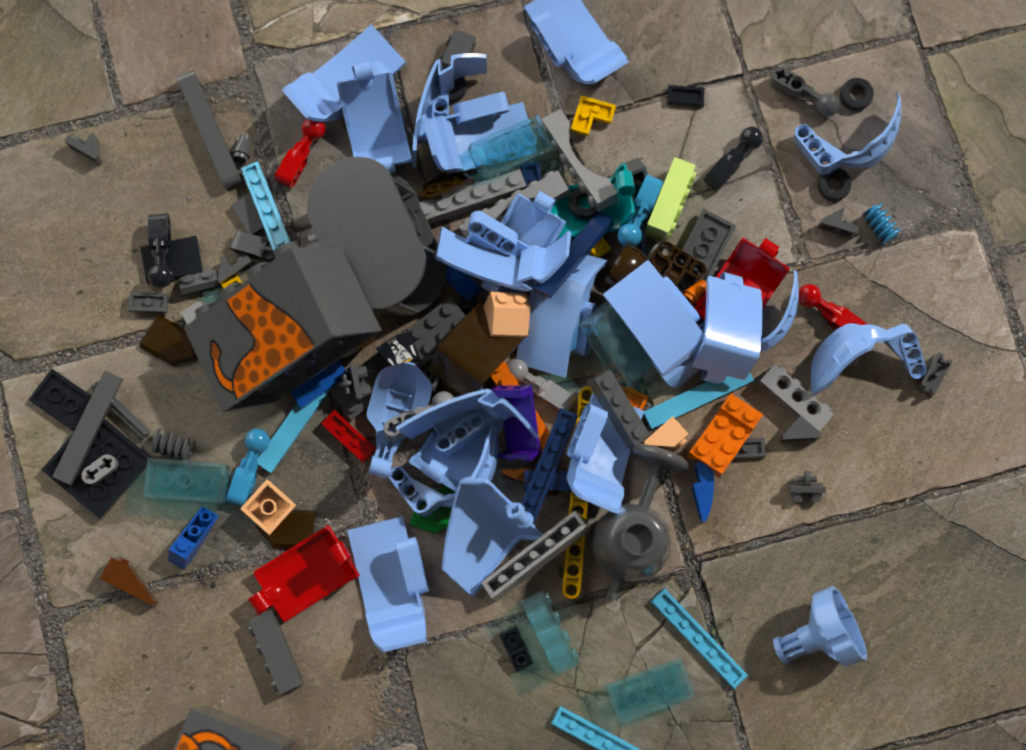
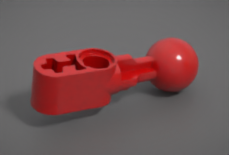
(297, 158)
(837, 316)

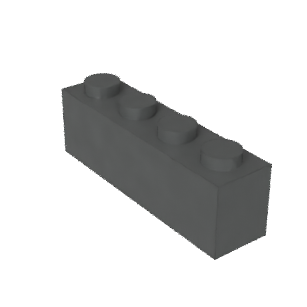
(619, 408)
(276, 652)

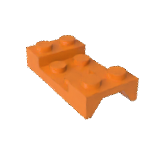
(725, 435)

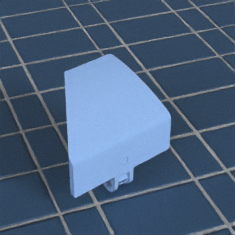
(482, 532)

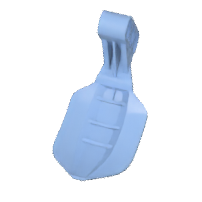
(828, 153)
(786, 322)
(854, 340)
(394, 392)
(485, 469)

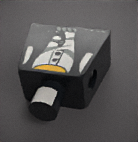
(399, 349)

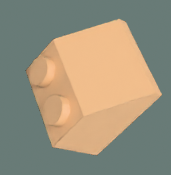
(507, 314)
(668, 436)
(268, 507)

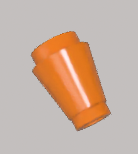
(695, 292)

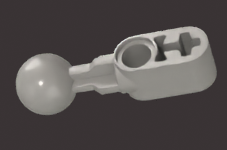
(544, 389)
(394, 422)

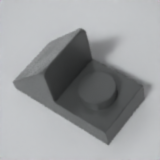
(87, 148)
(834, 224)
(228, 272)

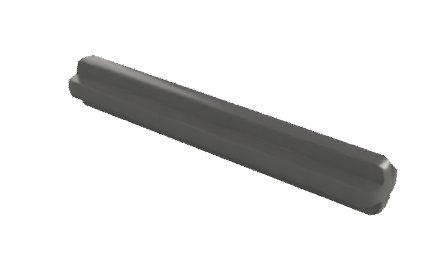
(123, 413)

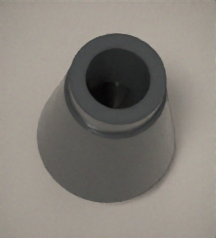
(241, 151)

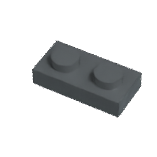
(199, 281)
(148, 302)

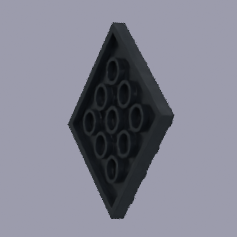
(105, 494)

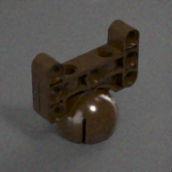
(632, 257)

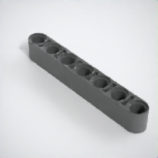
(209, 129)

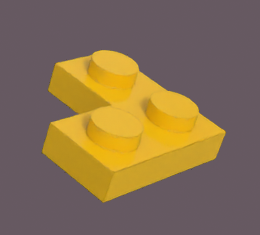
(589, 110)

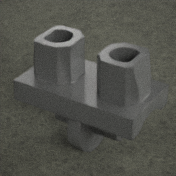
(354, 374)
(804, 486)

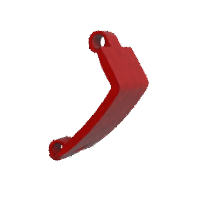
(756, 267)
(303, 575)

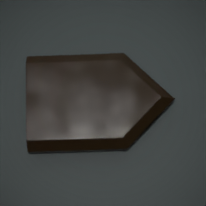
(445, 185)
(168, 342)
(292, 529)

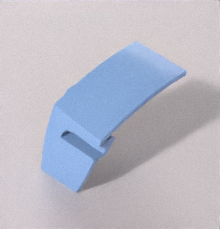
(317, 92)
(495, 259)
(556, 321)
(390, 583)

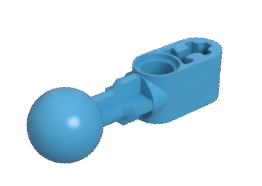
(643, 205)
(246, 475)

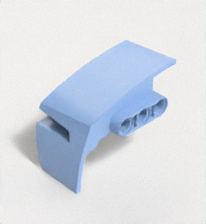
(574, 39)
(438, 87)
(470, 122)
(659, 321)
(461, 414)
(598, 458)

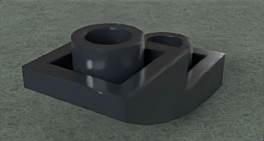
(516, 648)

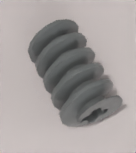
(173, 446)

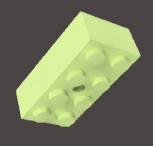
(671, 200)

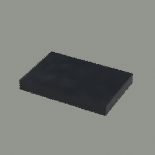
(183, 258)
(61, 399)

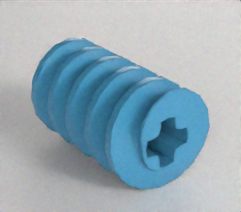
(881, 223)

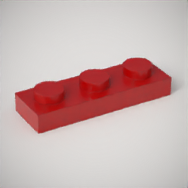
(349, 436)

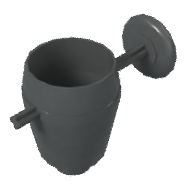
(636, 540)

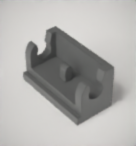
(934, 375)

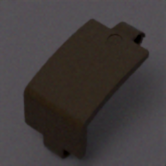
(470, 354)

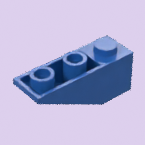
(192, 538)

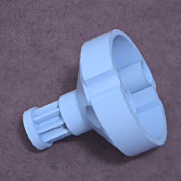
(829, 630)

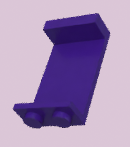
(519, 440)

